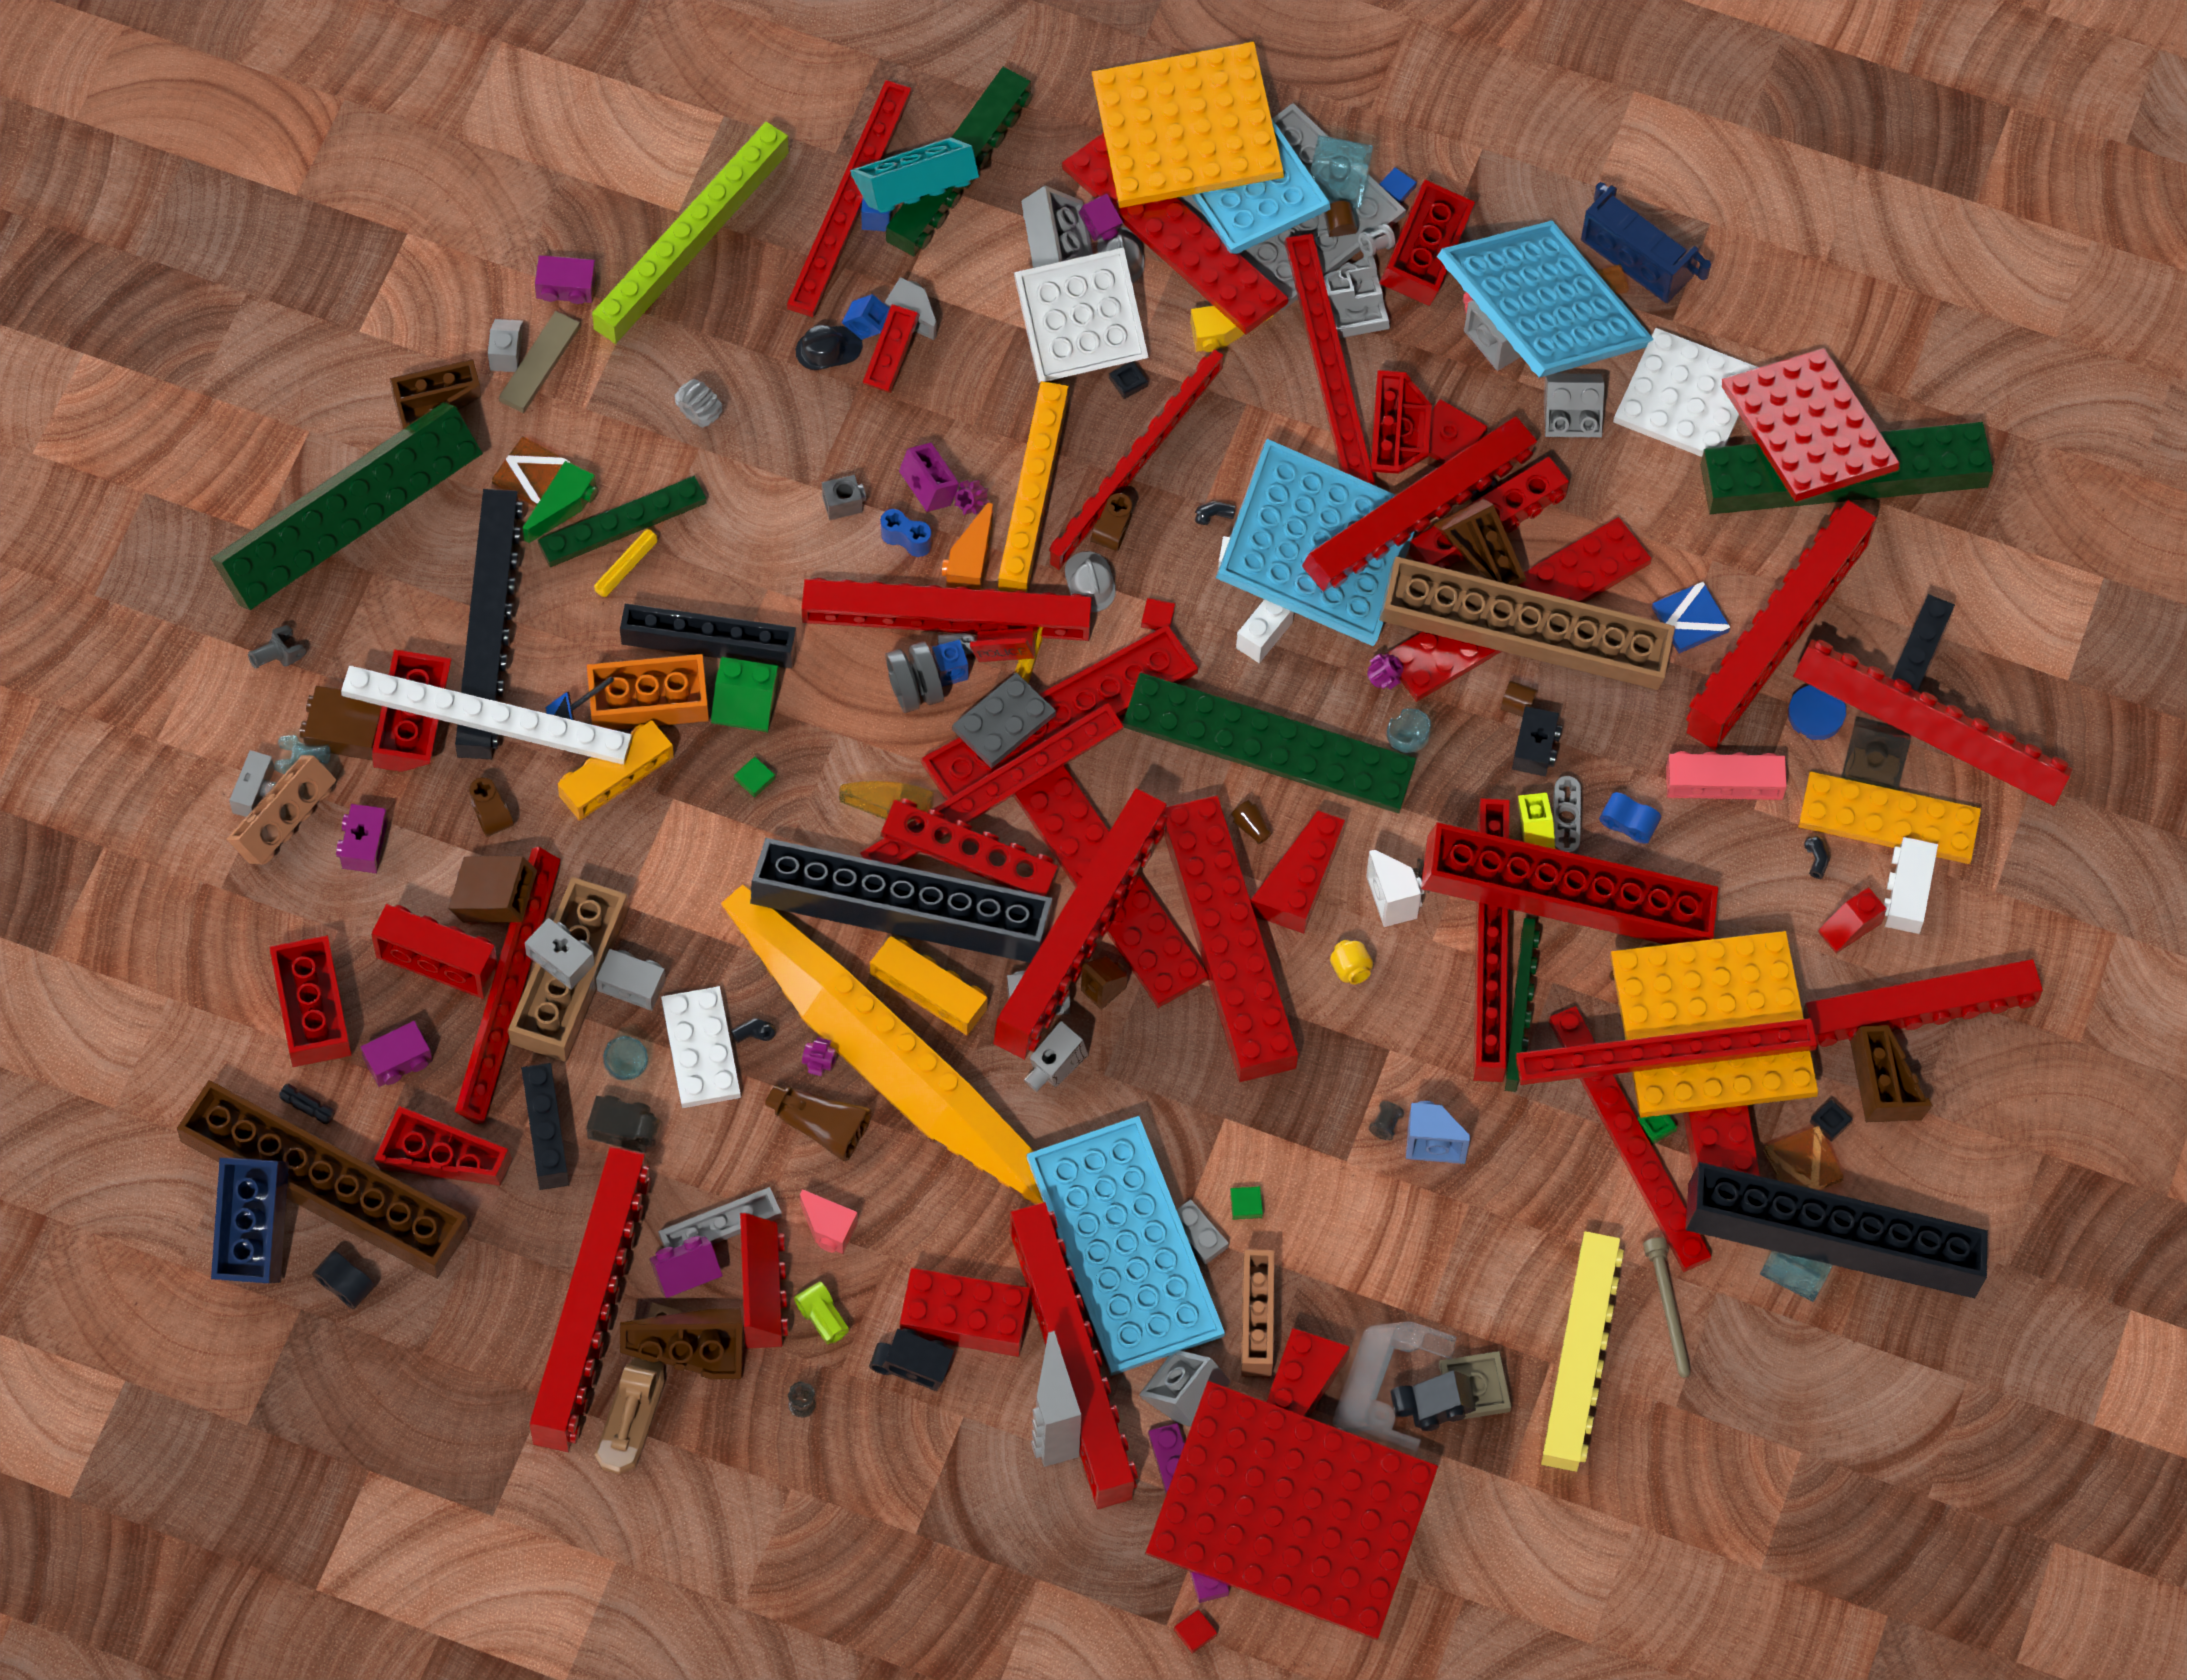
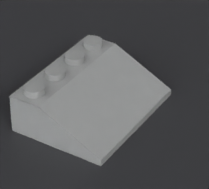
(1056, 1411)

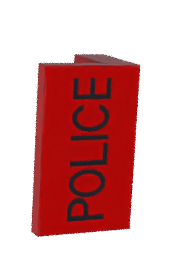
(1004, 645)

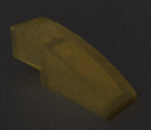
(878, 796)

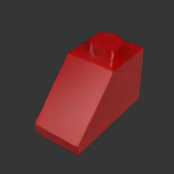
(1853, 920)

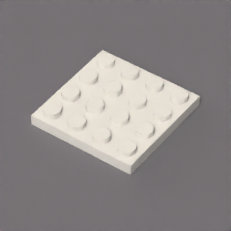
(1081, 315)
(1680, 394)

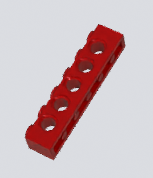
(1542, 476)
(896, 830)

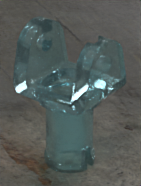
(293, 744)

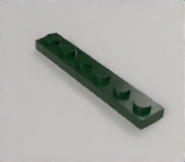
(622, 521)
(1523, 992)

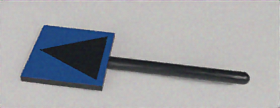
(564, 708)

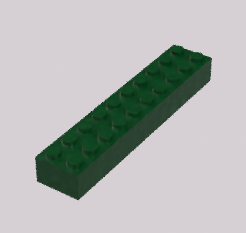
(1928, 459)
(346, 506)

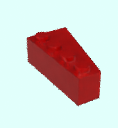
(1298, 878)
(438, 1150)
(1306, 1371)

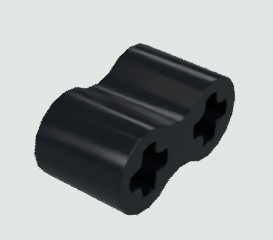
(343, 1280)

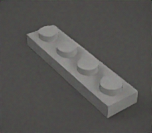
(723, 1221)

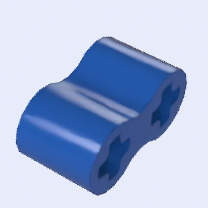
(899, 530)
(1630, 817)

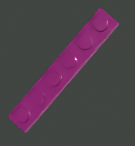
(1167, 1448)

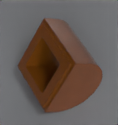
(1340, 219)
(1517, 697)

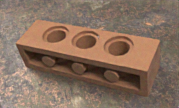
(248, 835)
(1257, 1313)

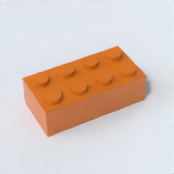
(647, 690)

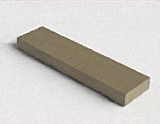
(539, 362)

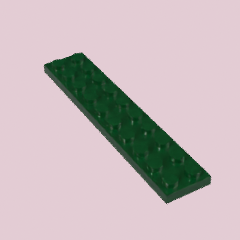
(1269, 742)

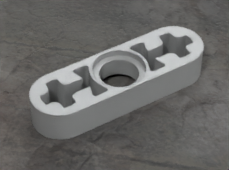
(1572, 806)

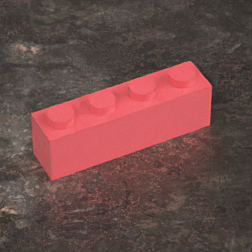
(1726, 776)

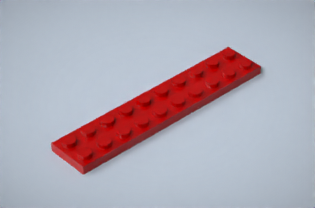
(1184, 244)
(1573, 574)
(1107, 681)
(1141, 926)

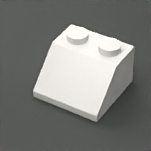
(1393, 889)

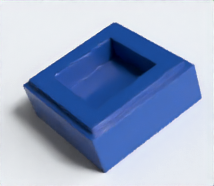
(1398, 185)

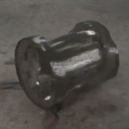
(1386, 1120)
(796, 1406)

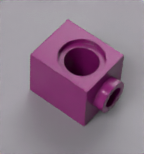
(1101, 218)

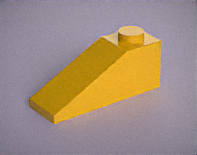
(1212, 329)

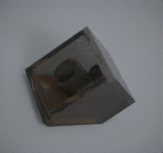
(1876, 753)

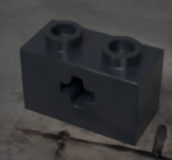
(1533, 756)

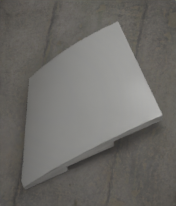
(1357, 298)

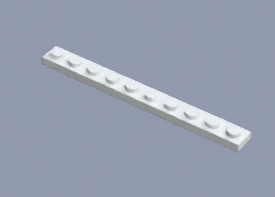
(486, 715)

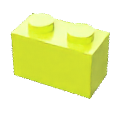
(1536, 820)

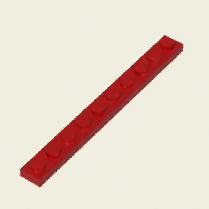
(847, 200)
(1328, 357)
(1142, 451)
(1009, 779)
(505, 994)
(1666, 1051)
(1634, 1148)

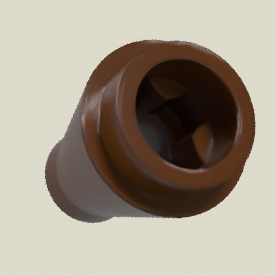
(1251, 821)

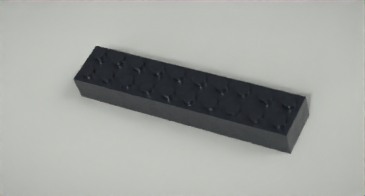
(900, 900)
(1837, 1230)

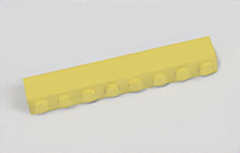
(1581, 1352)

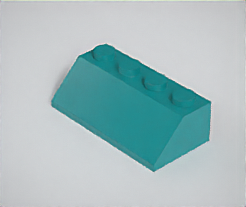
(916, 174)

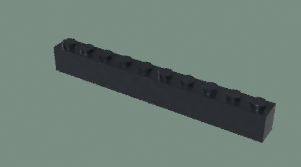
(490, 612)

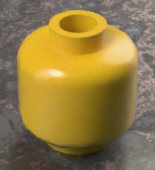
(1351, 962)

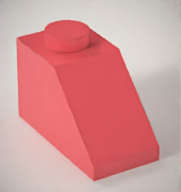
(828, 1221)

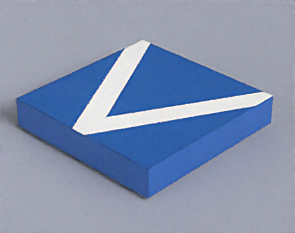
(1693, 615)

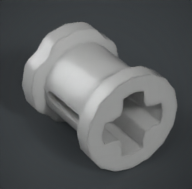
(1376, 240)

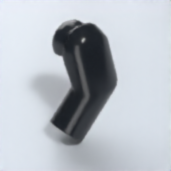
(1214, 508)
(1821, 854)
(754, 1028)

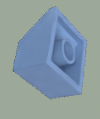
(1435, 1135)

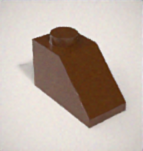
(1103, 981)

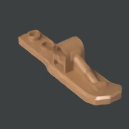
(632, 1410)

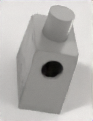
(1060, 1048)

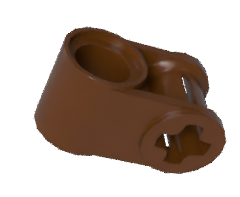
(1112, 525)
(490, 810)

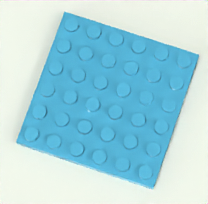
(1545, 298)
(1288, 514)

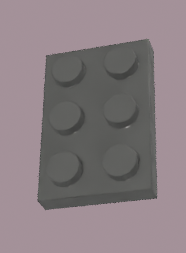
(1003, 720)

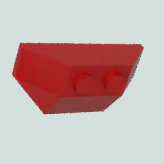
(1399, 423)

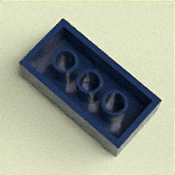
(250, 1220)

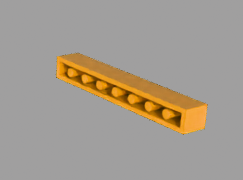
(1033, 487)

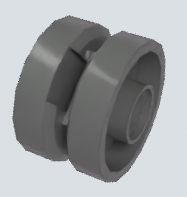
(914, 677)

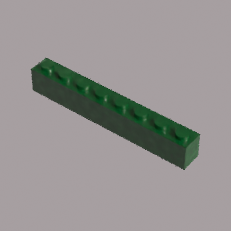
(982, 129)

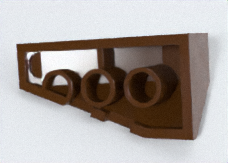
(693, 1341)

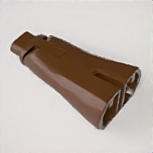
(826, 1121)

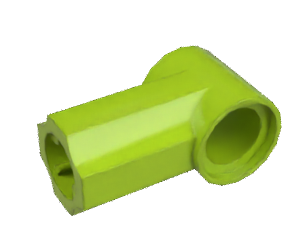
(817, 1305)

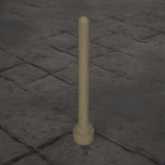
(1657, 1252)

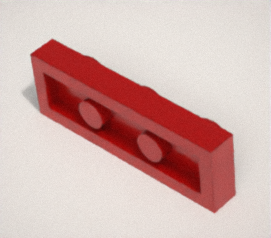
(891, 348)

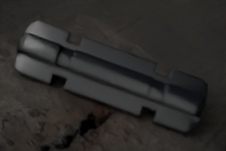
(306, 1104)

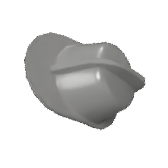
(1132, 247)
(1092, 577)

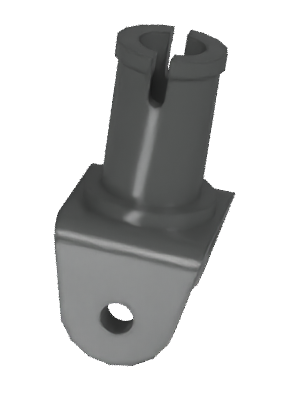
(277, 649)

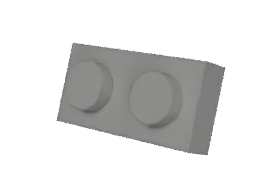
(1201, 1234)

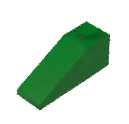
(562, 500)

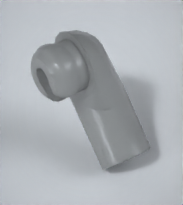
(964, 638)

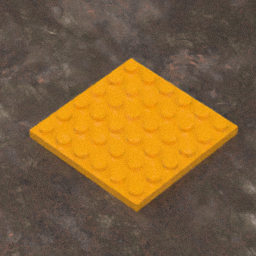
(1187, 124)
(1706, 989)

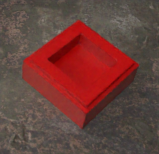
(1157, 614)
(1195, 1631)

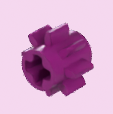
(971, 497)
(1385, 671)
(819, 1056)

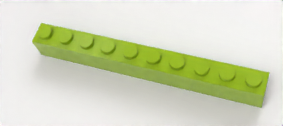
(690, 232)

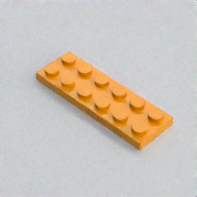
(1887, 816)

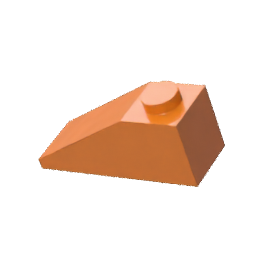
(969, 553)

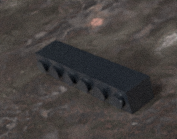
(708, 635)

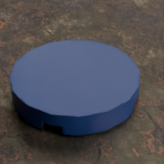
(1816, 713)

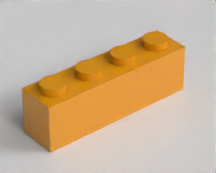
(603, 780)
(929, 985)

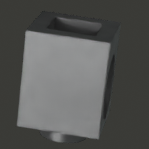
(839, 507)

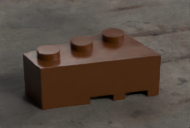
(425, 390)
(1483, 542)
(1884, 1079)

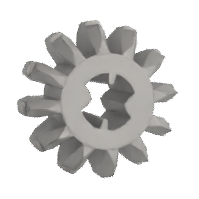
(698, 403)

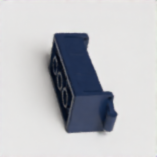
(1639, 246)

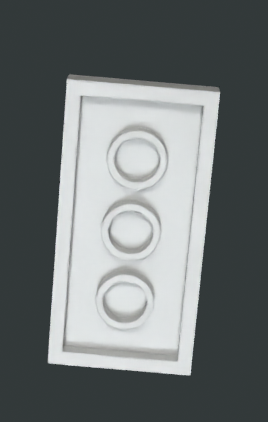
(700, 1047)

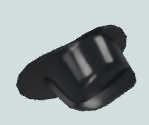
(827, 347)

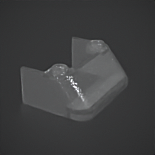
(1358, 1408)

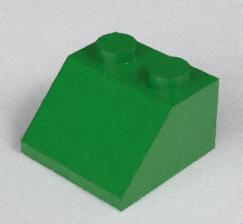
(744, 694)

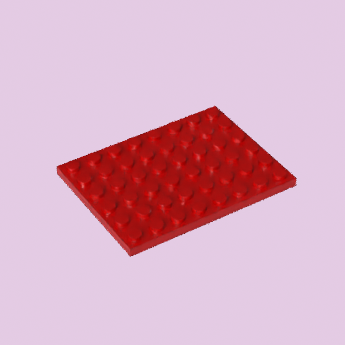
(1292, 1510)

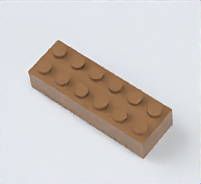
(549, 1010)

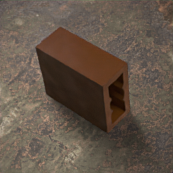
(341, 723)
(492, 889)

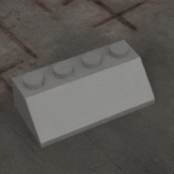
(1055, 227)

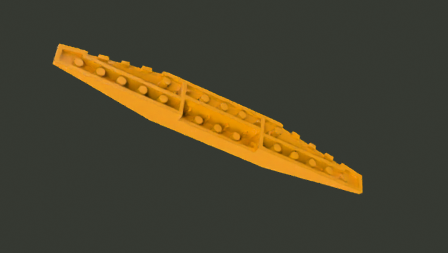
(883, 1047)

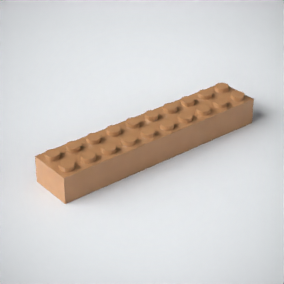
(1527, 623)

